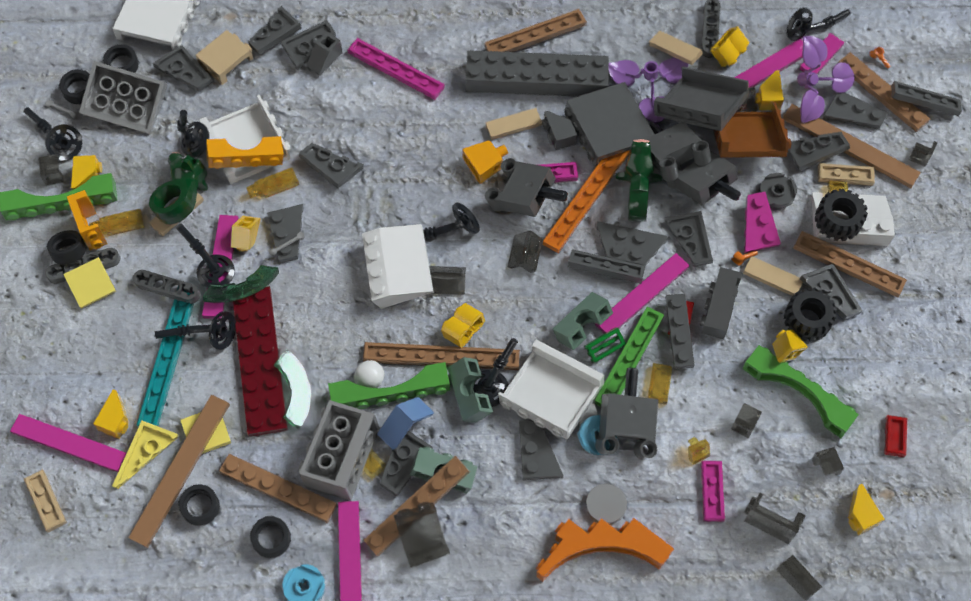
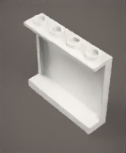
(155, 20)
(245, 131)
(552, 390)

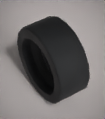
(122, 50)
(69, 78)
(69, 255)
(188, 494)
(269, 521)

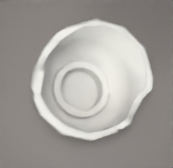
(369, 374)

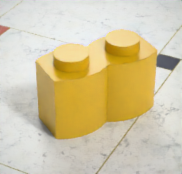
(730, 46)
(462, 325)

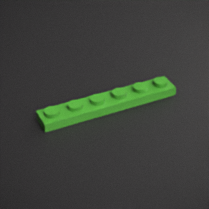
(631, 353)

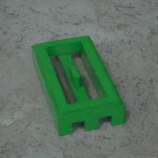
(591, 352)

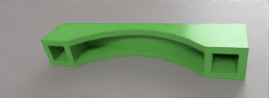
(18, 204)
(430, 380)
(834, 414)

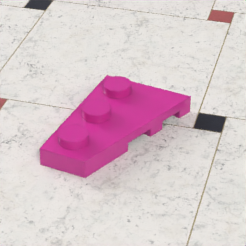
(760, 225)

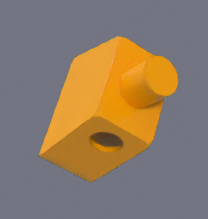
(484, 159)

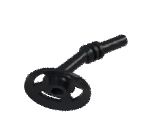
(805, 24)
(192, 138)
(58, 139)
(462, 221)
(211, 261)
(214, 329)
(491, 383)

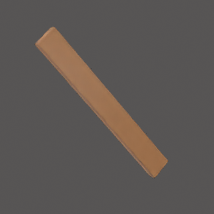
(858, 149)
(429, 354)
(179, 471)

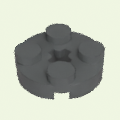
(788, 188)

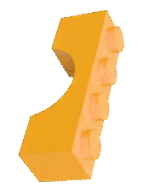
(266, 153)

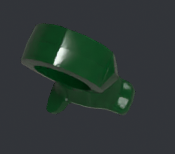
(639, 173)
(185, 177)

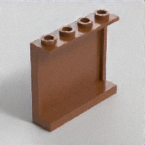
(754, 135)

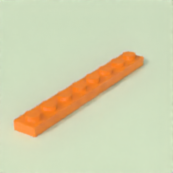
(583, 201)

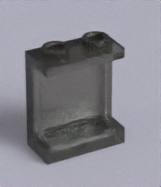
(771, 522)
(421, 534)

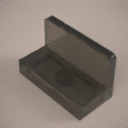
(525, 251)
(448, 279)
(799, 578)

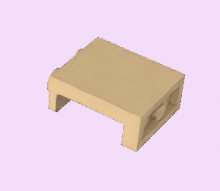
(223, 55)

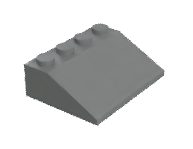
(123, 97)

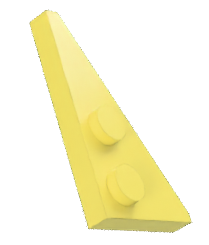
(146, 445)

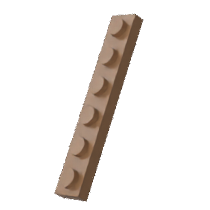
(537, 33)
(882, 92)
(850, 264)
(278, 488)
(430, 492)

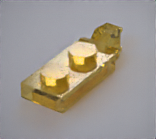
(273, 184)
(120, 222)

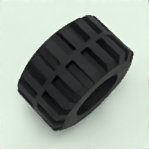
(846, 203)
(813, 301)

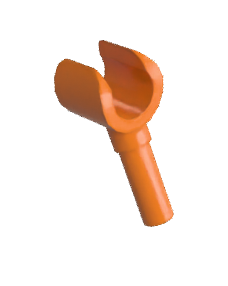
(878, 52)
(739, 259)

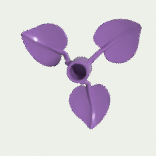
(628, 70)
(842, 78)

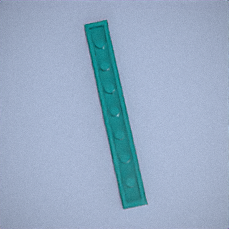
(165, 365)

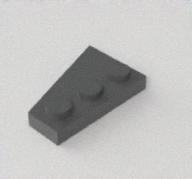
(851, 109)
(815, 150)
(536, 453)

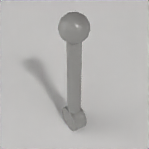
(49, 104)
(300, 236)

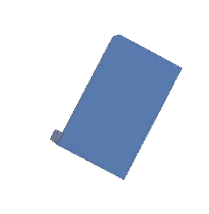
(402, 419)

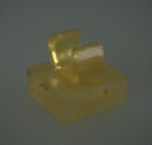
(698, 450)

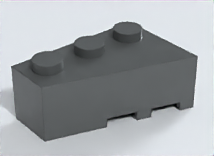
(721, 303)

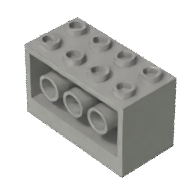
(339, 450)

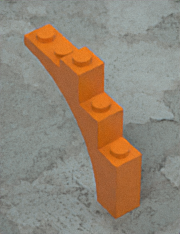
(602, 537)

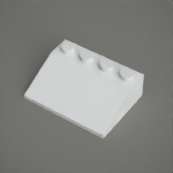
(876, 230)
(397, 264)

